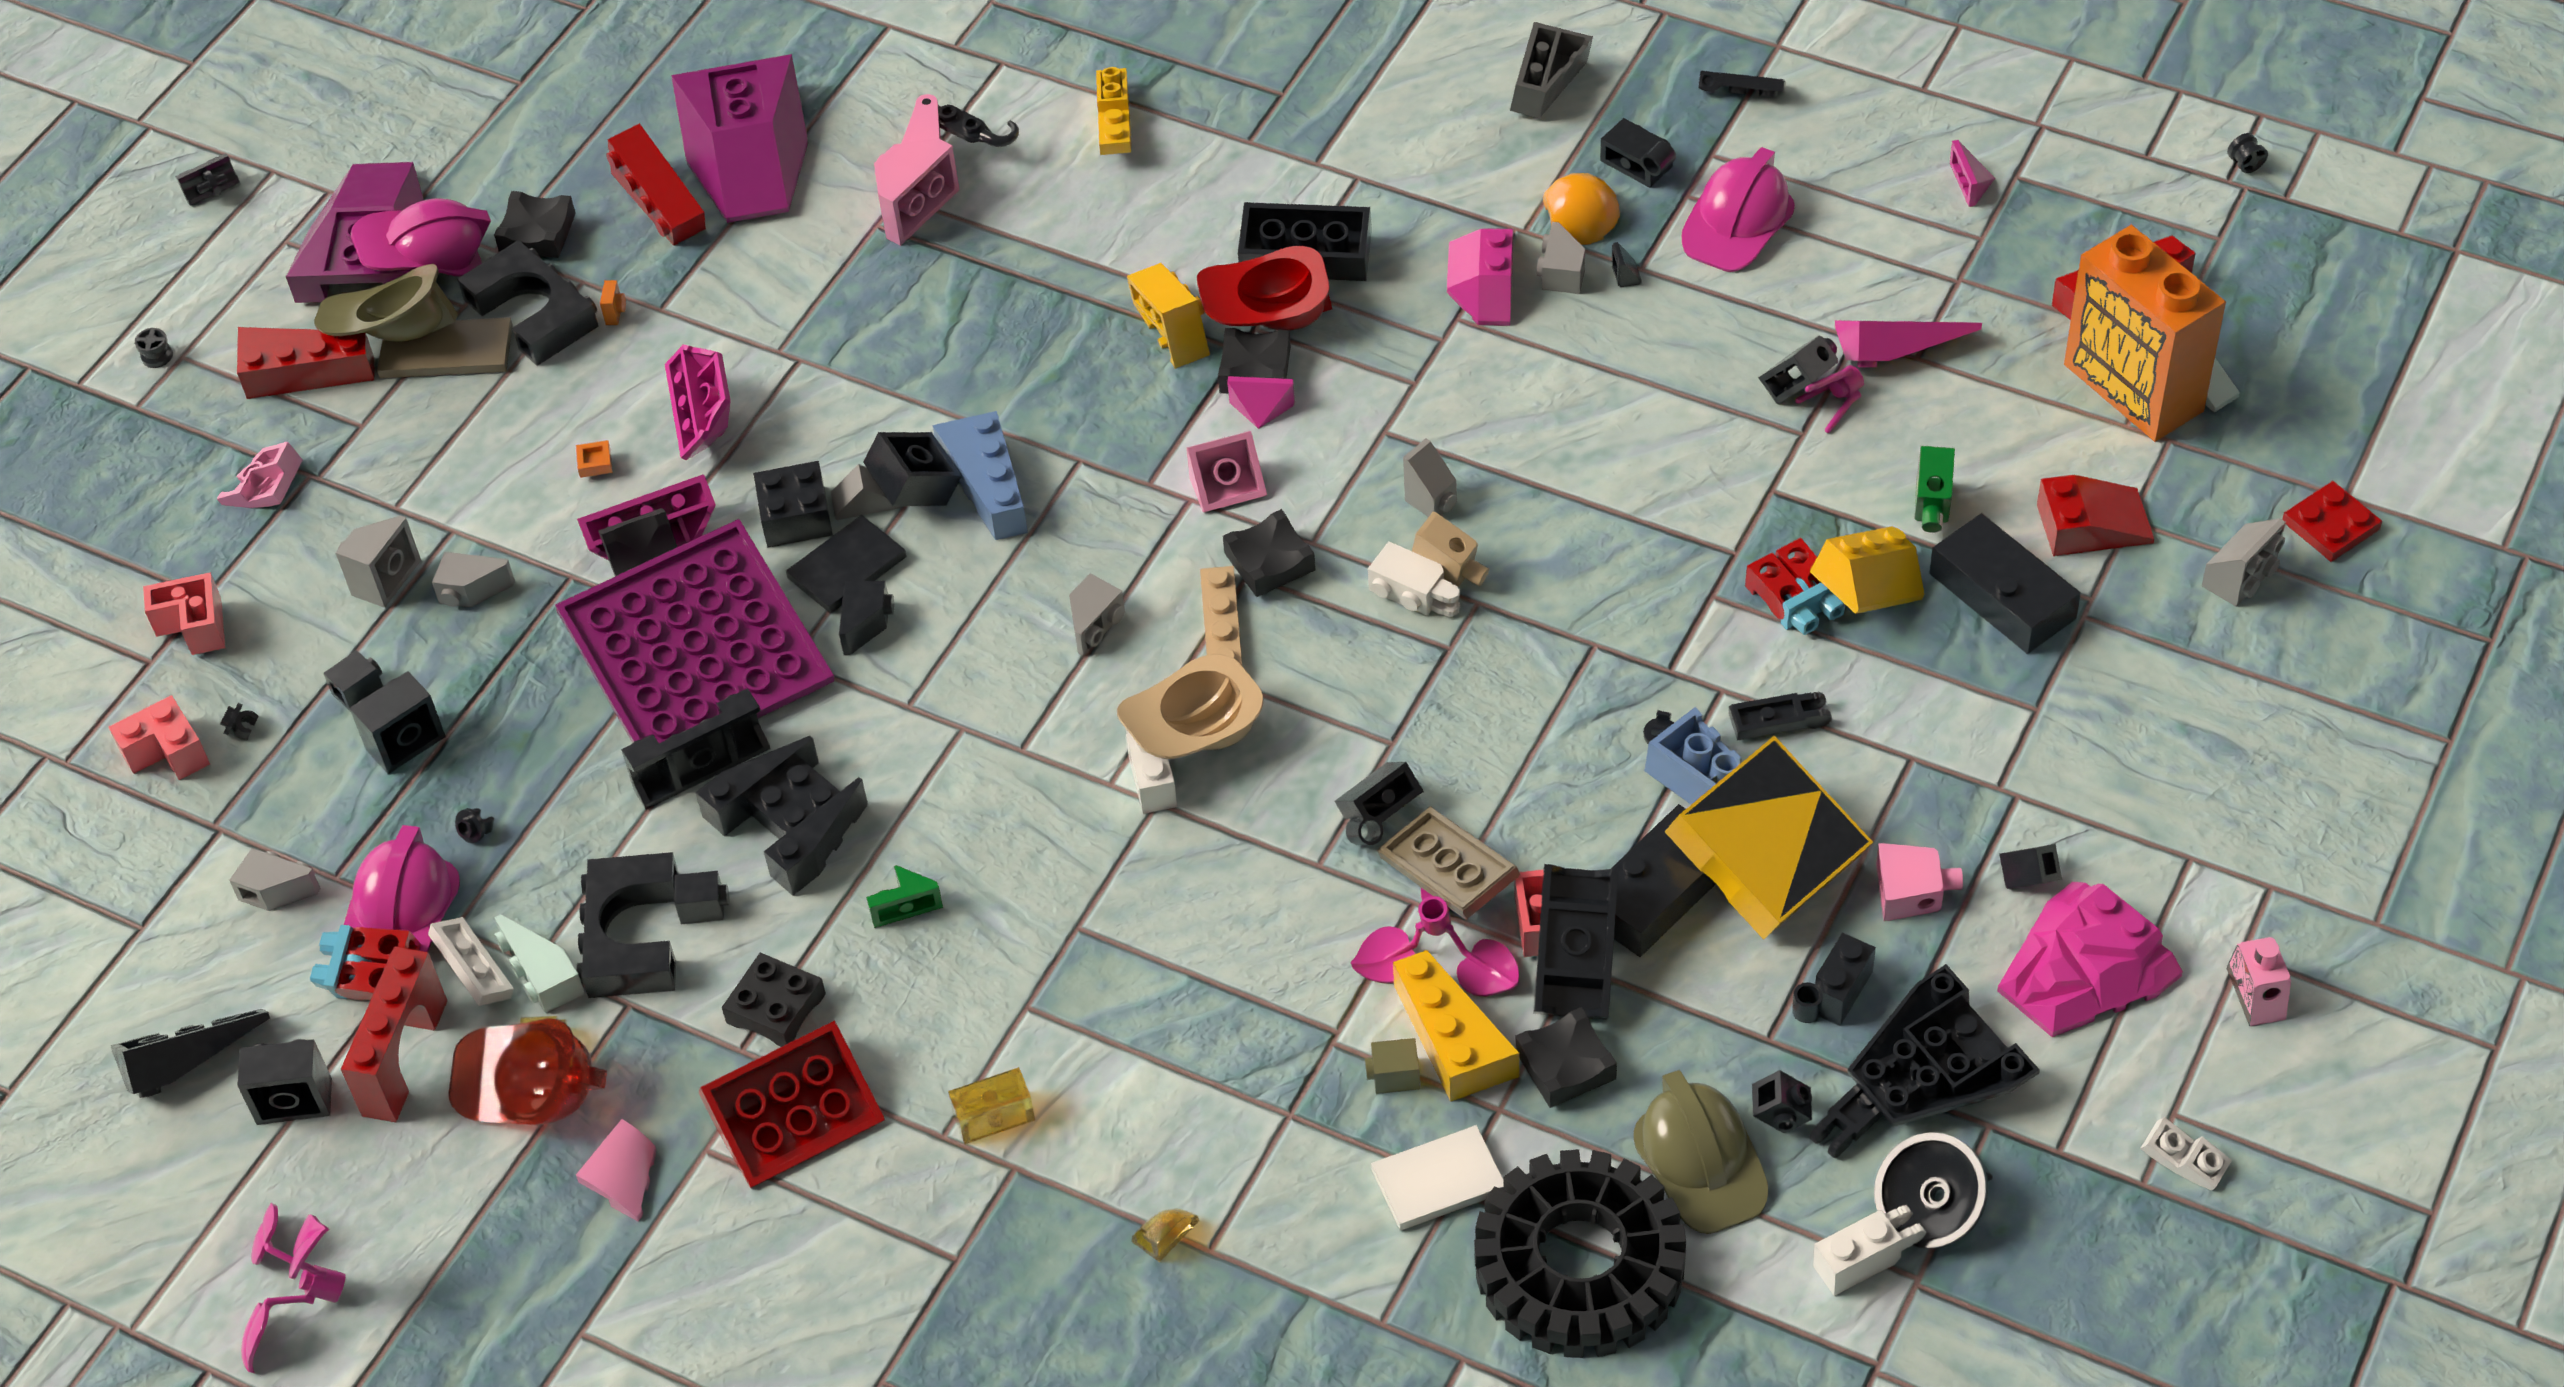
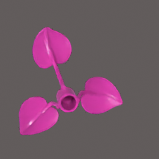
(1483, 972)
(315, 1280)

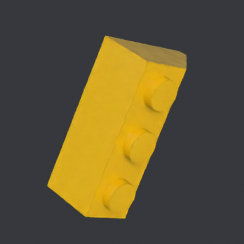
(1870, 569)

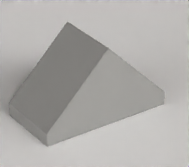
(859, 495)

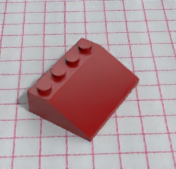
(791, 1104)

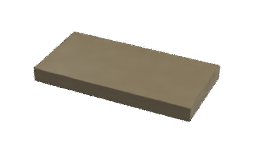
(454, 349)
(1448, 862)

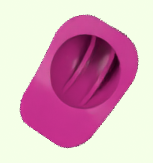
(1738, 212)
(420, 235)
(403, 887)

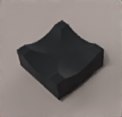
(536, 223)
(1253, 355)
(637, 540)
(1269, 554)
(773, 999)
(1566, 1058)

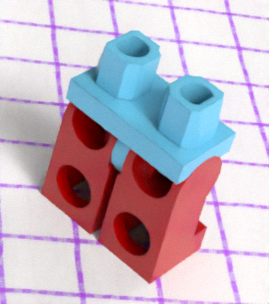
(1791, 589)
(357, 959)

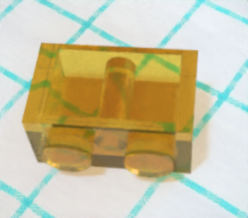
(991, 1105)

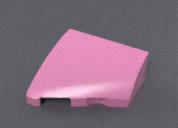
(265, 479)
(621, 1169)

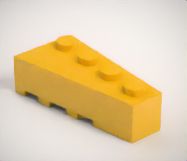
(1453, 1030)

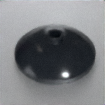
(1920, 1169)

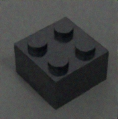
(912, 469)
(792, 504)
(397, 722)
(284, 1081)

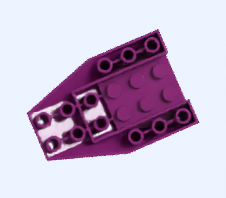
(744, 134)
(328, 250)

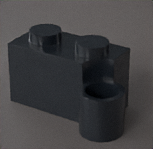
(1637, 152)
(1376, 800)
(1836, 982)

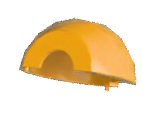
(1582, 206)

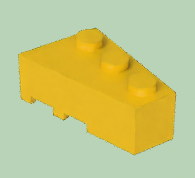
(1173, 312)

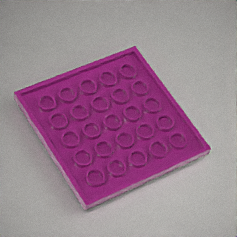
(693, 633)

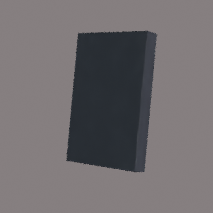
(852, 554)

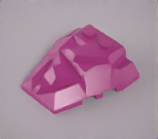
(2085, 959)

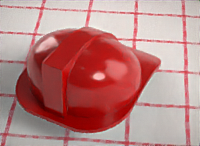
(1271, 291)

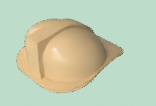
(1194, 709)

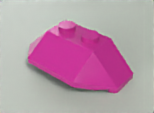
(1482, 275)
(698, 398)
(685, 503)

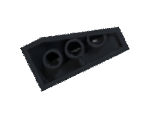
(160, 1060)

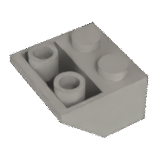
(2245, 561)

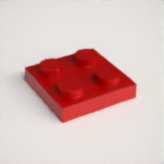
(2332, 521)

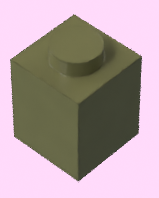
(1393, 1066)

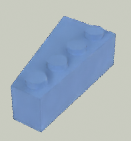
(987, 478)
(1689, 757)

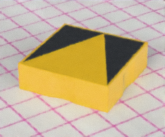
(1768, 836)

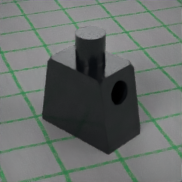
(1812, 361)

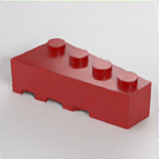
(654, 185)

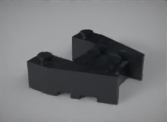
(789, 802)

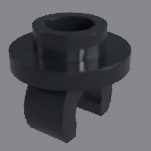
(233, 720)
(1657, 725)
(471, 825)

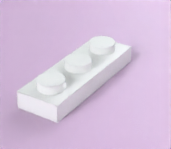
(470, 961)

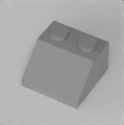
(378, 559)

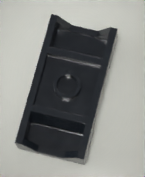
(697, 753)
(1575, 941)

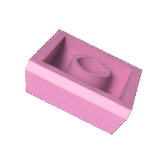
(1225, 471)

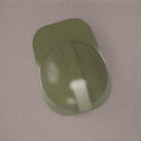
(391, 312)
(1701, 1155)

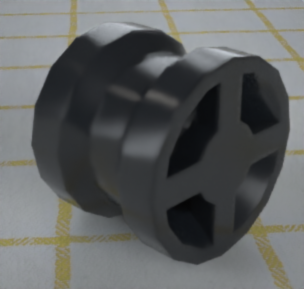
(2247, 153)
(153, 347)

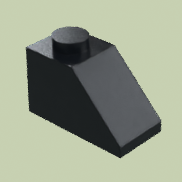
(863, 613)

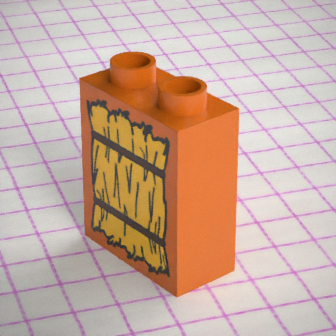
(2143, 332)

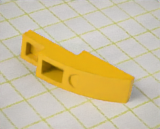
(1113, 111)

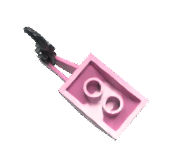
(921, 171)

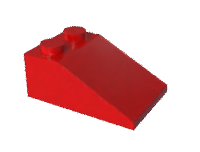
(2091, 515)

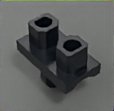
(207, 179)

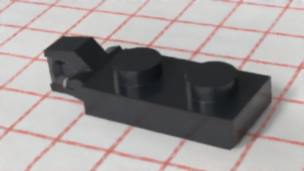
(1738, 83)

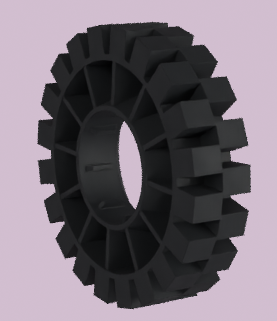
(1571, 1309)

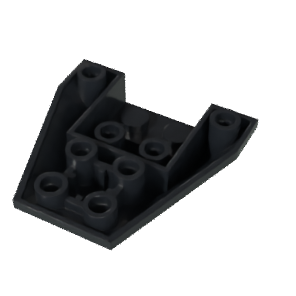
(1938, 1054)

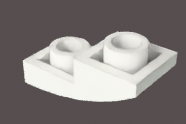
(2191, 1159)

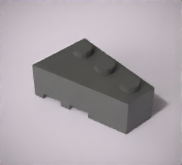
(1548, 67)

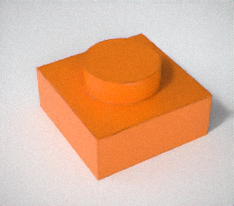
(612, 302)
(594, 459)

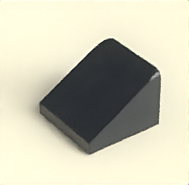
(1624, 267)

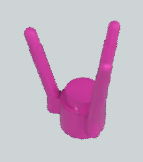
(1841, 384)

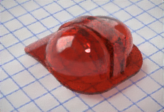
(522, 1073)

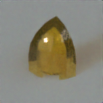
(1164, 1231)

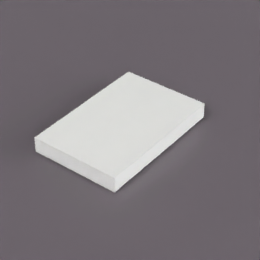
(1437, 1177)

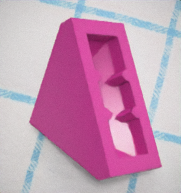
(1970, 173)
(1261, 398)

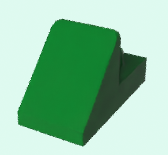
(912, 898)

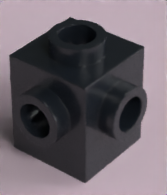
(1782, 1101)

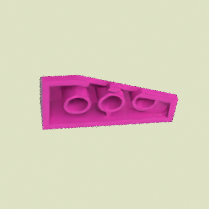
(1890, 340)

